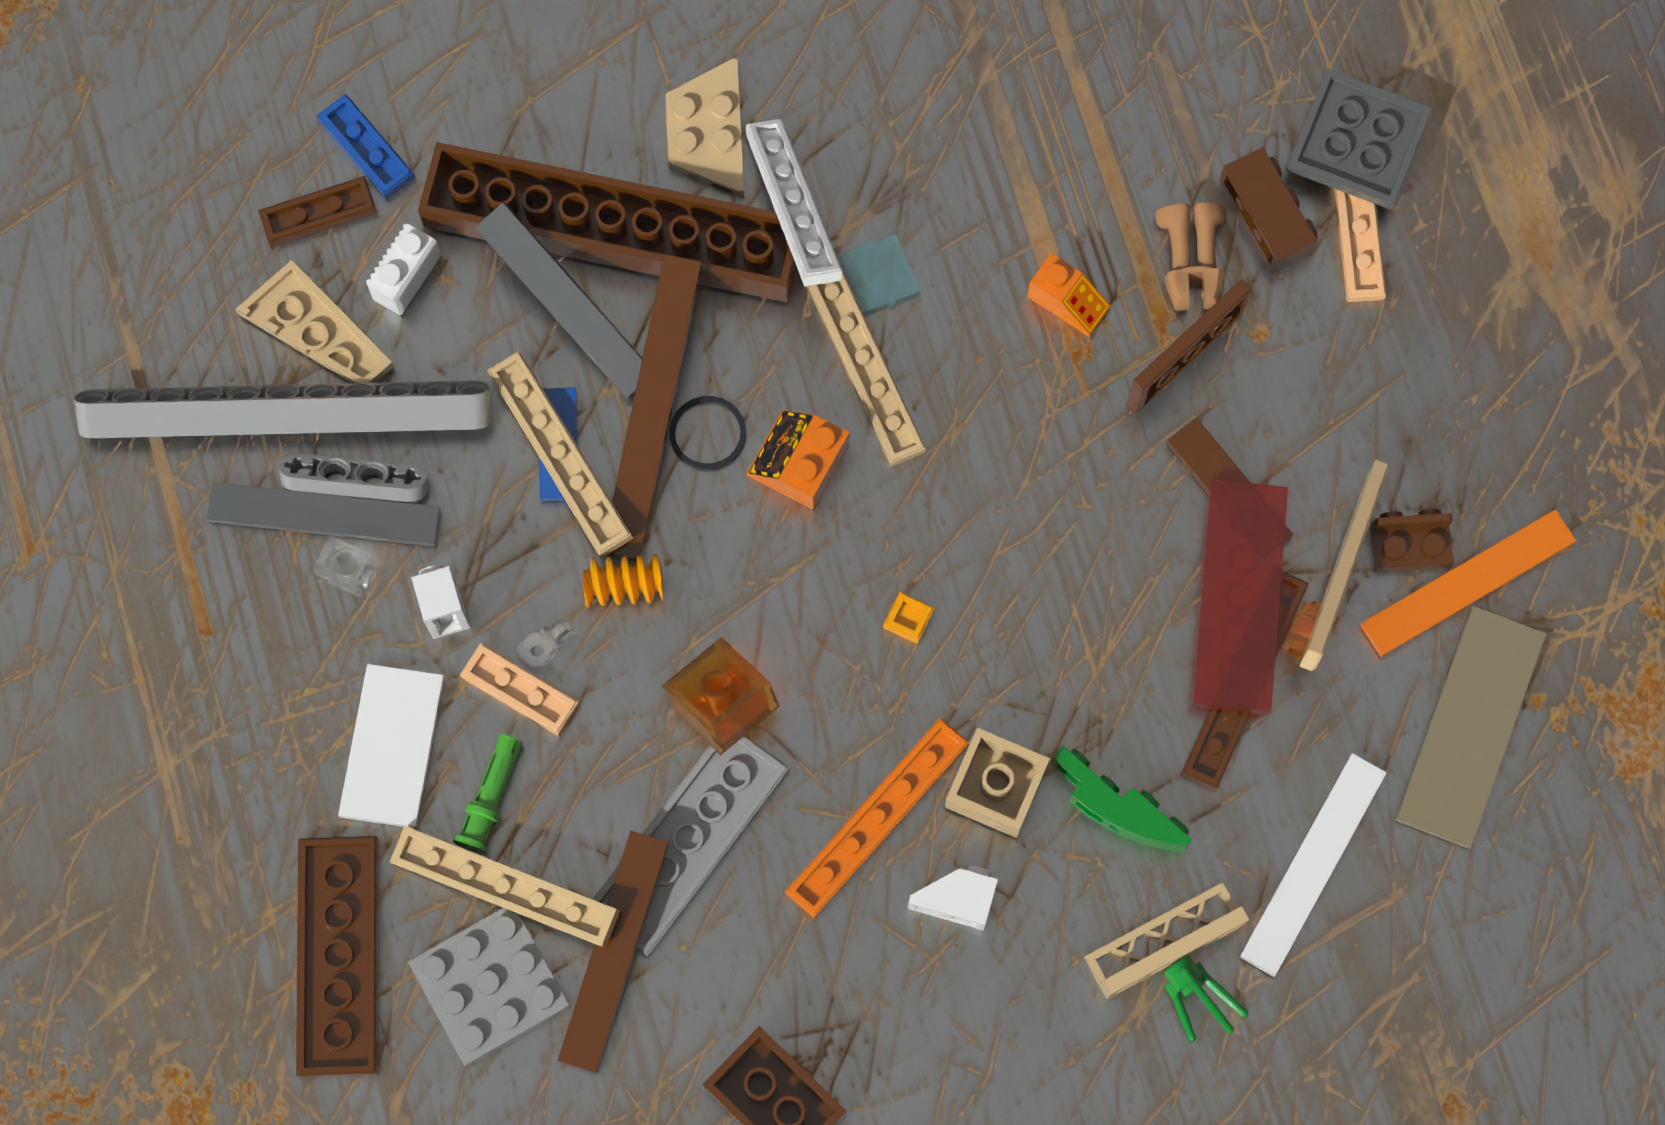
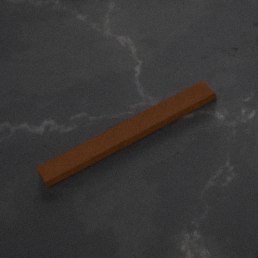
(654, 398)

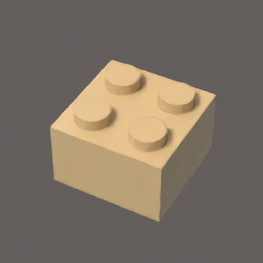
(997, 782)

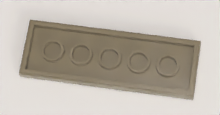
(1470, 727)

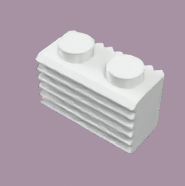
(403, 269)

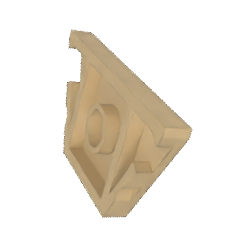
(706, 128)

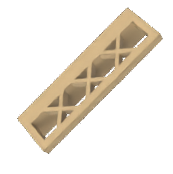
(1176, 950)

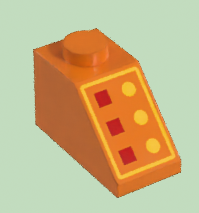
(1068, 295)

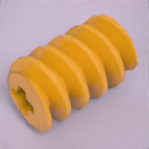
(623, 580)

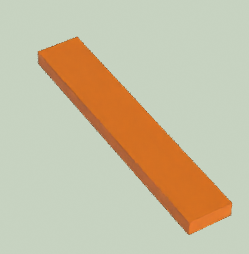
(1468, 583)
(877, 818)

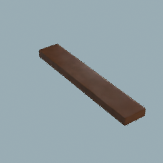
(1224, 727)
(611, 965)

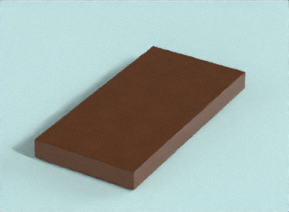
(1188, 346)

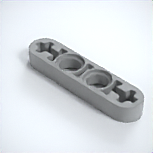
(352, 482)

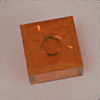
(721, 696)

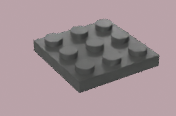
(1359, 139)

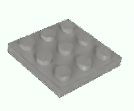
(488, 985)

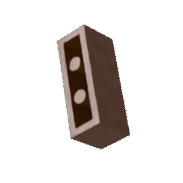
(1269, 209)

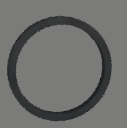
(708, 399)

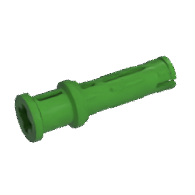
(483, 810)

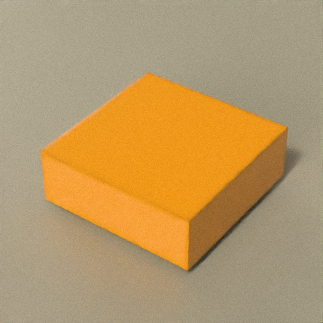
(908, 617)

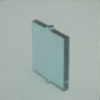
(879, 274)

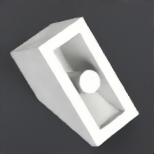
(958, 897)

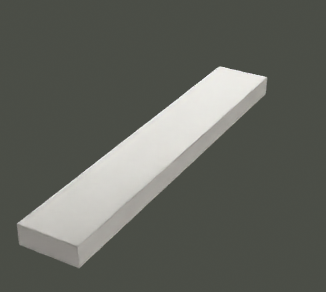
(793, 203)
(1312, 865)

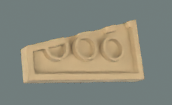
(310, 322)

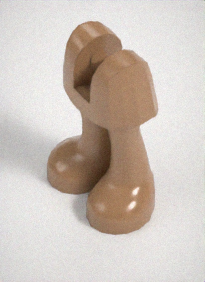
(1206, 275)

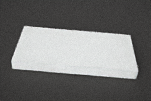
(391, 746)

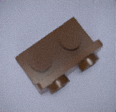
(1411, 541)

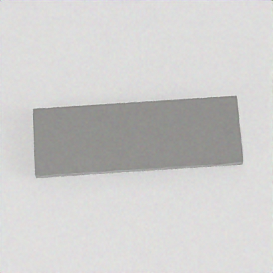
(702, 826)

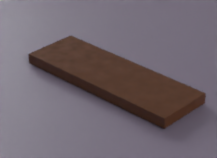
(337, 956)

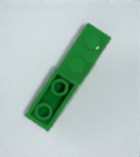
(1130, 817)

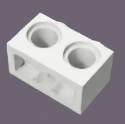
(440, 601)

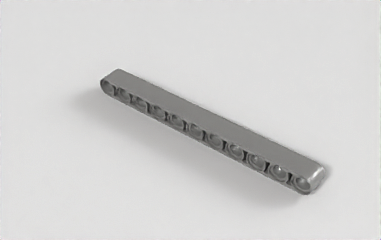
(283, 409)

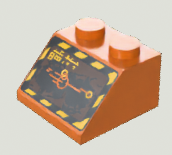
(800, 456)

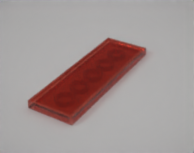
(1240, 597)

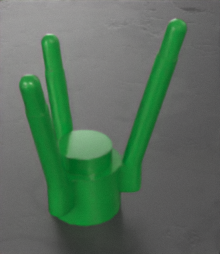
(1188, 978)

